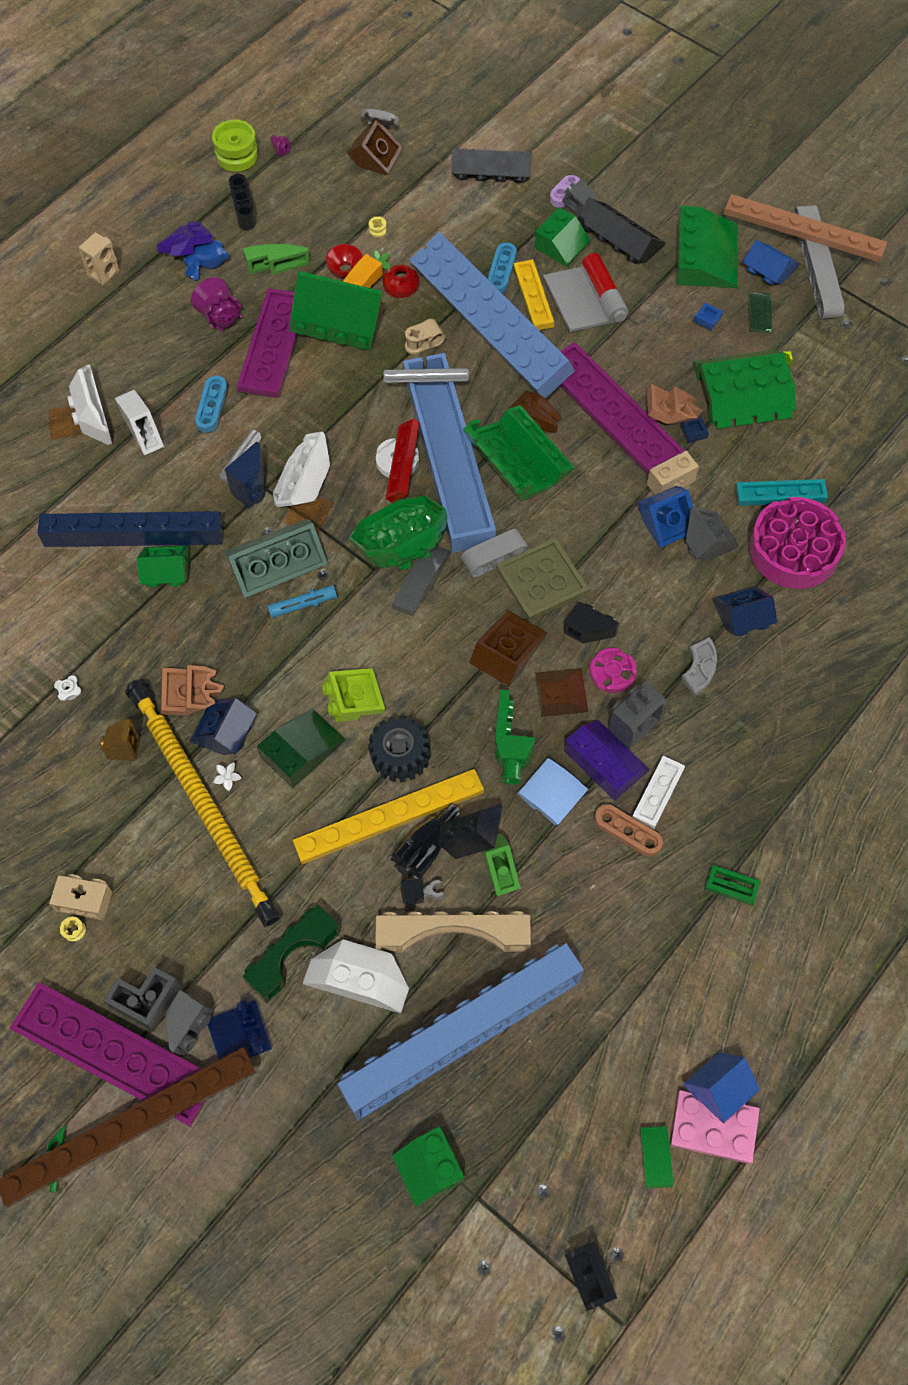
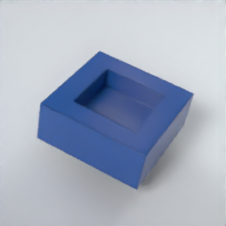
(708, 316)

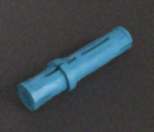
(328, 594)

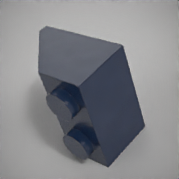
(247, 476)
(746, 610)
(224, 726)

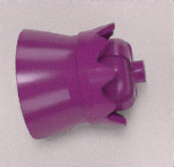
(216, 303)

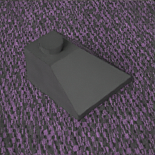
(708, 535)

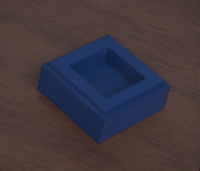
(694, 430)

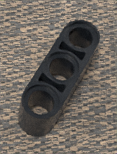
(242, 201)

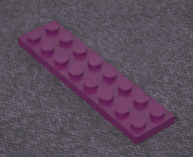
(617, 412)
(102, 1047)

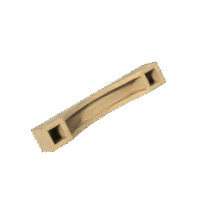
(507, 932)

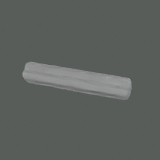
(253, 437)

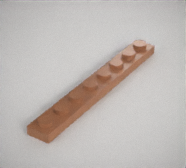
(805, 228)

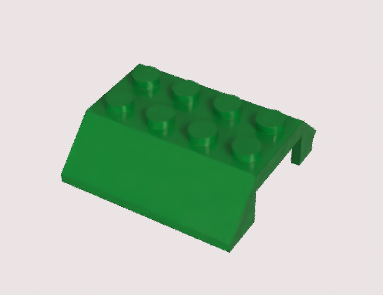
(747, 387)
(520, 453)

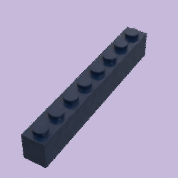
(131, 529)

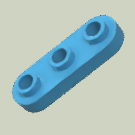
(502, 266)
(211, 397)

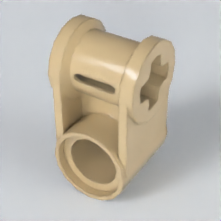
(426, 335)

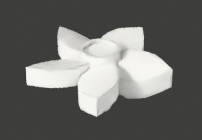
(226, 776)

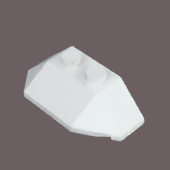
(88, 406)
(303, 472)
(359, 975)

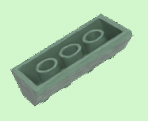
(276, 557)

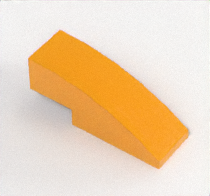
(365, 272)

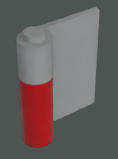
(586, 295)

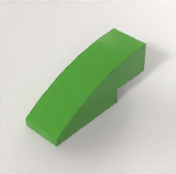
(275, 257)

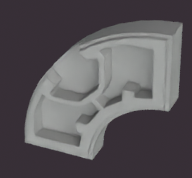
(703, 666)

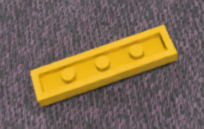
(533, 294)

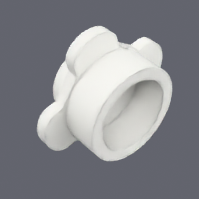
(72, 692)

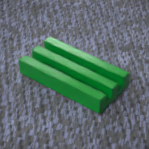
(729, 893)

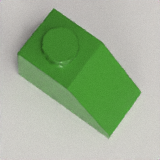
(501, 867)

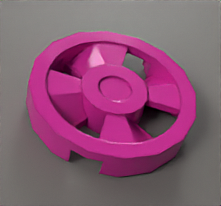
(612, 670)

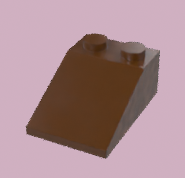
(507, 647)

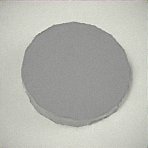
(385, 118)

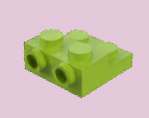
(352, 694)

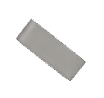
(485, 556)

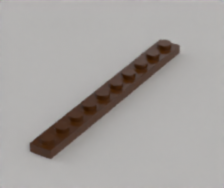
(125, 1127)

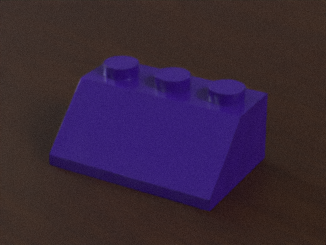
(604, 758)

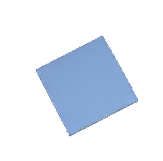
(552, 791)

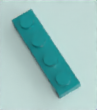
(770, 491)

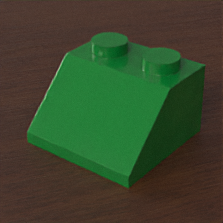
(561, 237)
(163, 565)
(428, 1167)

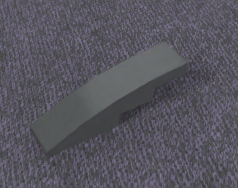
(419, 581)

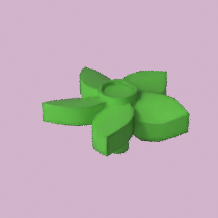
(383, 258)

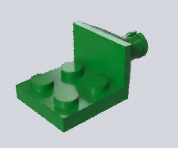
(511, 751)

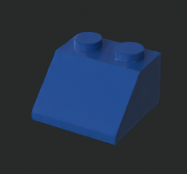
(770, 262)
(667, 514)

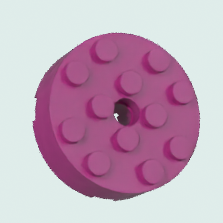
(797, 543)

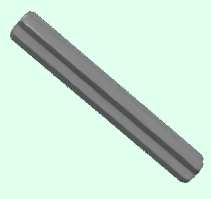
(426, 375)

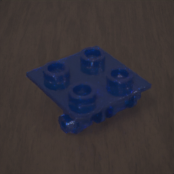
(239, 1029)

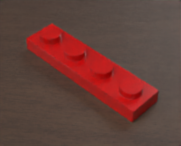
(402, 460)

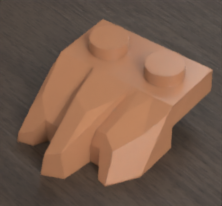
(671, 406)
(187, 690)

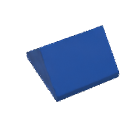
(723, 1085)

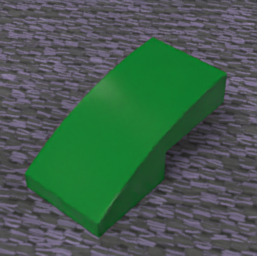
(656, 1157)

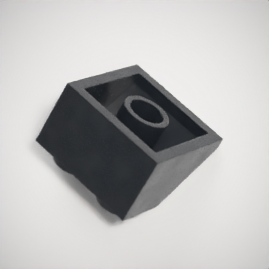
(470, 832)

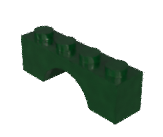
(314, 930)

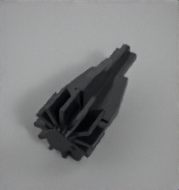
(420, 848)

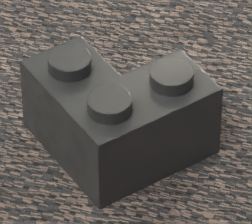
(147, 1004)

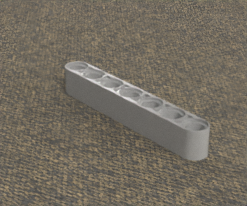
(821, 271)

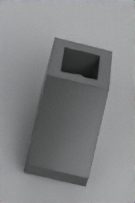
(185, 1021)

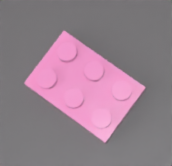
(702, 1132)

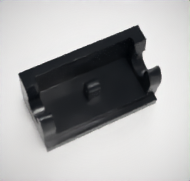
(590, 1276)

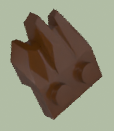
(539, 410)

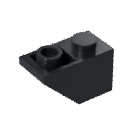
(589, 625)

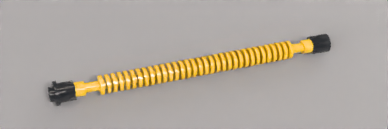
(203, 802)

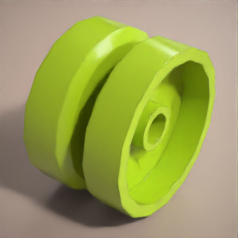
(235, 145)

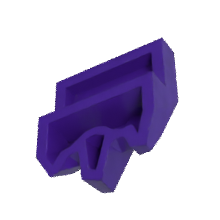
(182, 239)

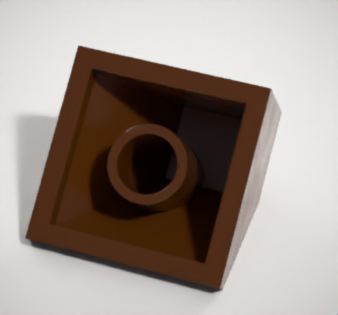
(375, 149)
(561, 692)

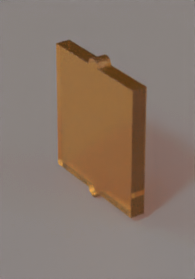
(62, 423)
(315, 511)

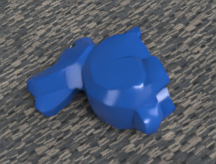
(205, 255)

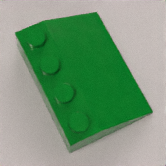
(706, 249)
(335, 310)

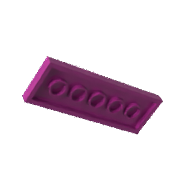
(270, 347)

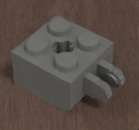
(637, 714)

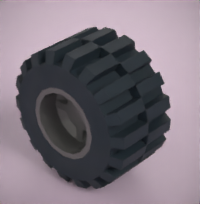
(399, 749)

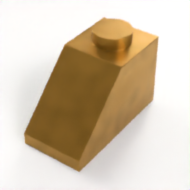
(120, 741)

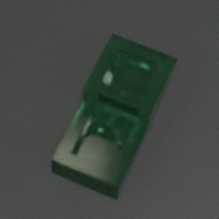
(760, 312)

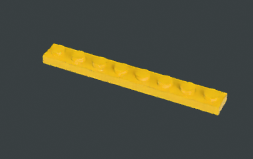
(388, 816)

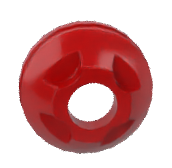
(342, 255)
(400, 286)

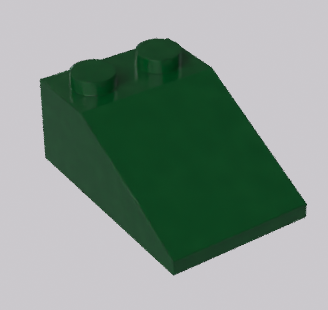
(299, 747)

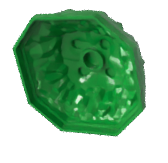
(400, 532)

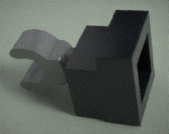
(414, 893)

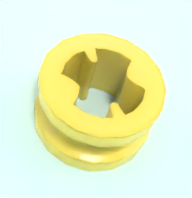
(376, 222)
(77, 934)

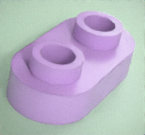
(558, 193)

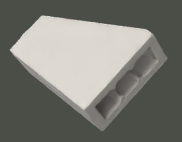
(139, 422)

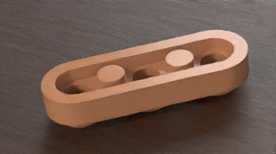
(621, 821)

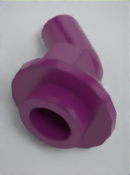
(281, 144)

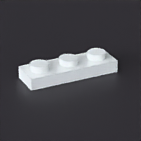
(658, 792)

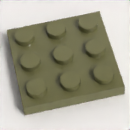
(542, 579)

